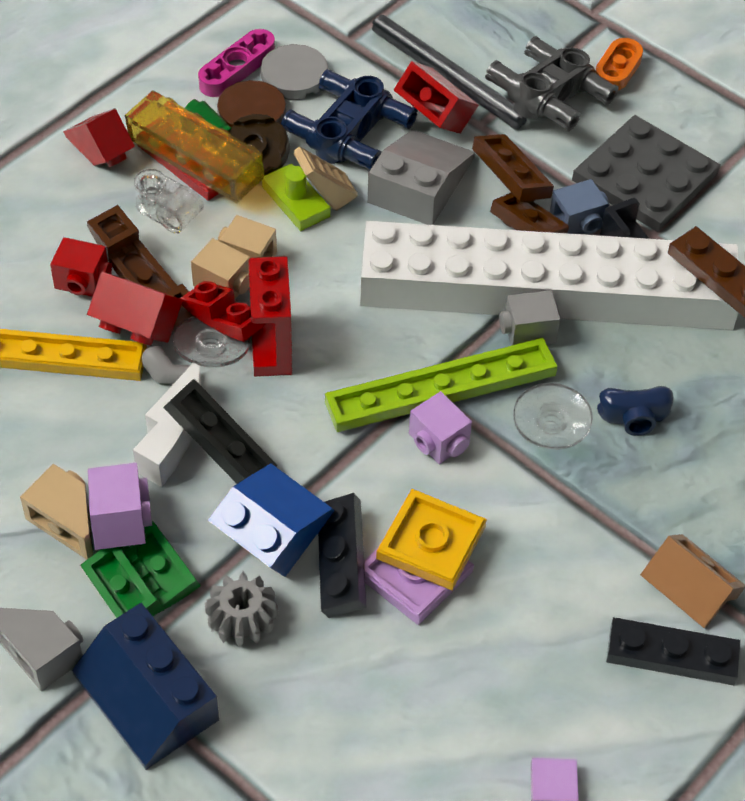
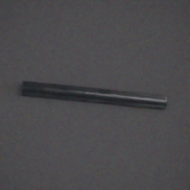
(463, 80)

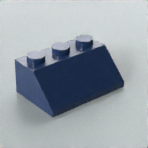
(146, 686)

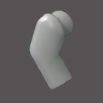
(160, 366)

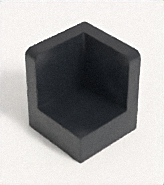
(620, 220)

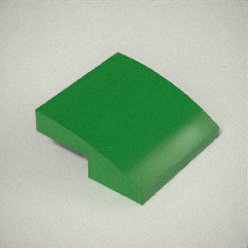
(141, 574)

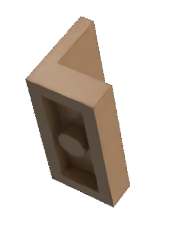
(691, 579)

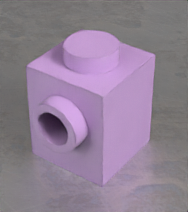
(440, 428)

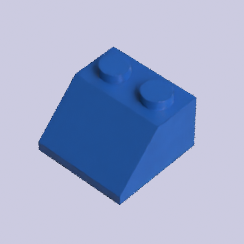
(272, 517)

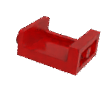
(272, 306)

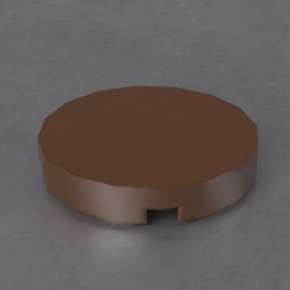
(251, 98)

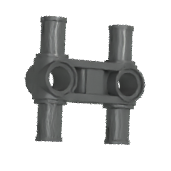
(551, 83)

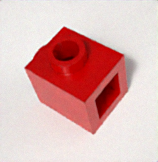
(79, 266)

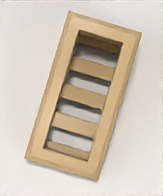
(326, 178)

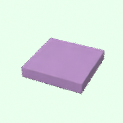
(406, 591)

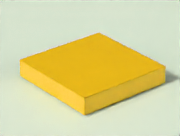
(431, 539)

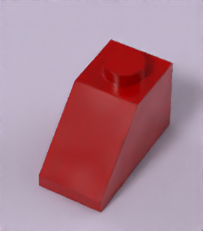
(101, 138)

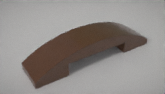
(130, 256)

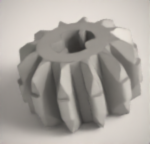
(252, 597)

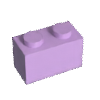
(118, 505)

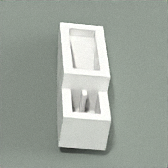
(166, 440)

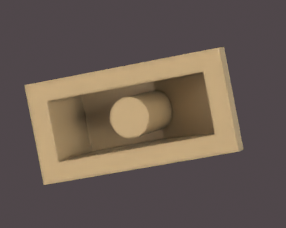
(60, 508)

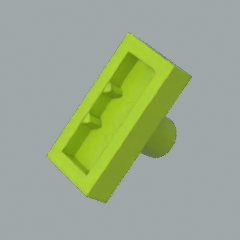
(296, 196)

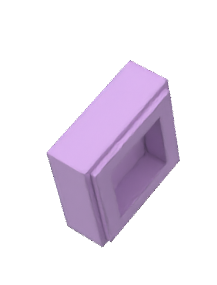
(554, 779)

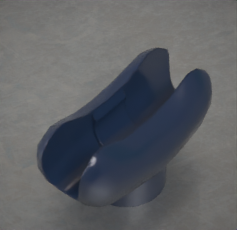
(635, 408)

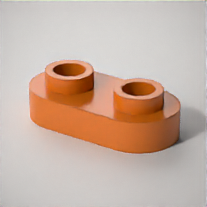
(620, 61)

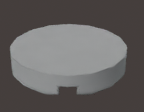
(294, 70)

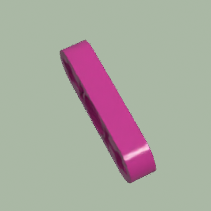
(219, 74)

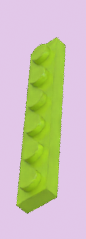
(455, 379)

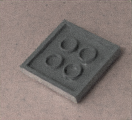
(648, 166)

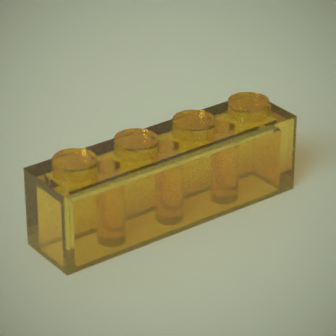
(195, 146)

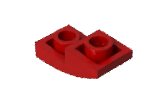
(217, 309)

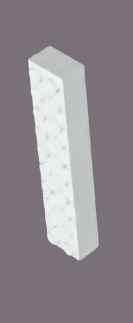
(587, 274)

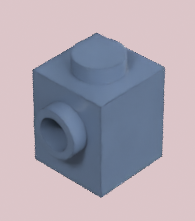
(580, 207)

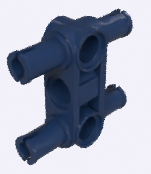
(349, 119)

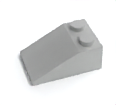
(417, 176)

